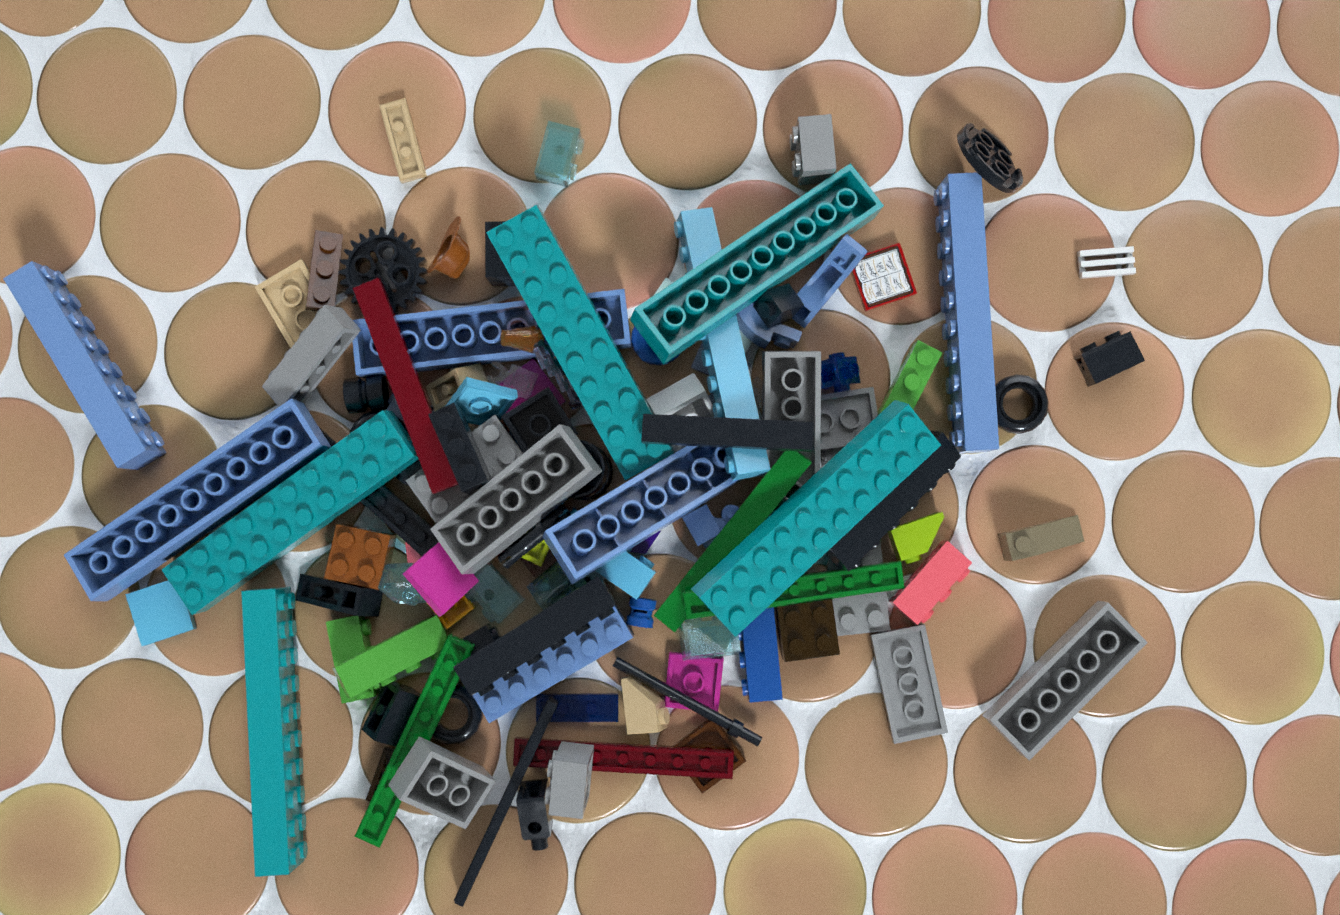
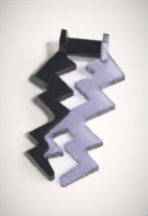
(554, 369)

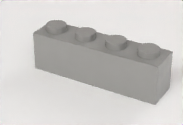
(311, 355)

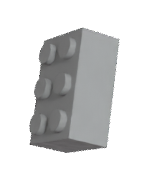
(441, 783)

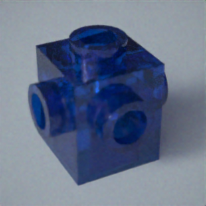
(839, 372)

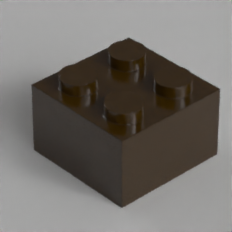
(807, 630)

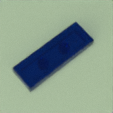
(581, 707)

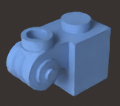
(705, 526)

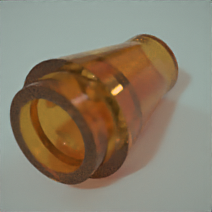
(521, 338)

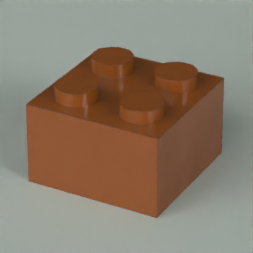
(359, 555)

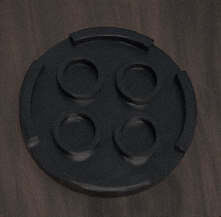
(989, 158)

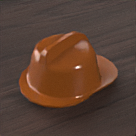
(452, 254)

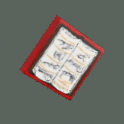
(883, 277)

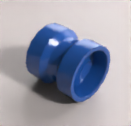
(639, 618)

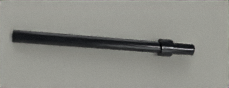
(733, 727)

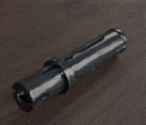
(532, 537)

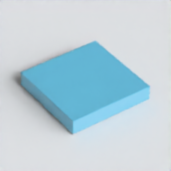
(482, 400)
(159, 613)

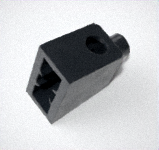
(534, 813)

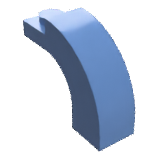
(828, 278)
(755, 330)

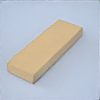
(403, 140)

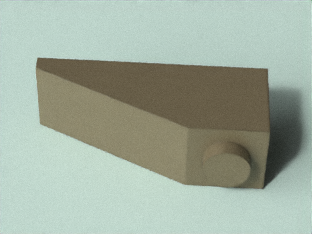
(1040, 538)

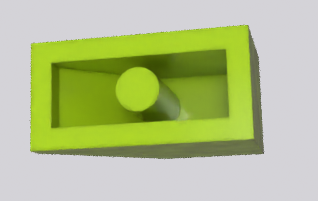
(915, 537)

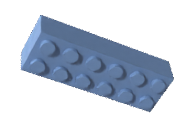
(555, 665)

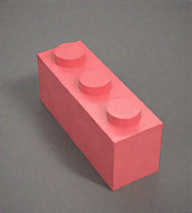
(931, 582)

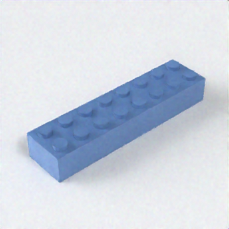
(85, 366)
(637, 509)

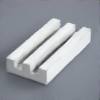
(1128, 260)

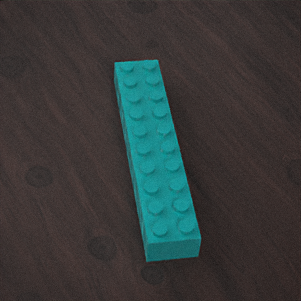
(755, 263)
(577, 338)
(291, 512)
(816, 516)
(273, 730)

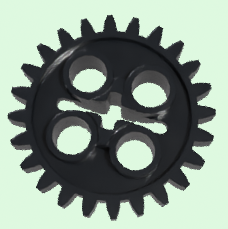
(403, 259)

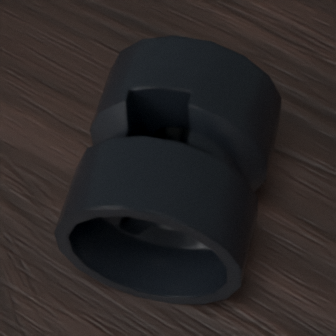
(364, 394)

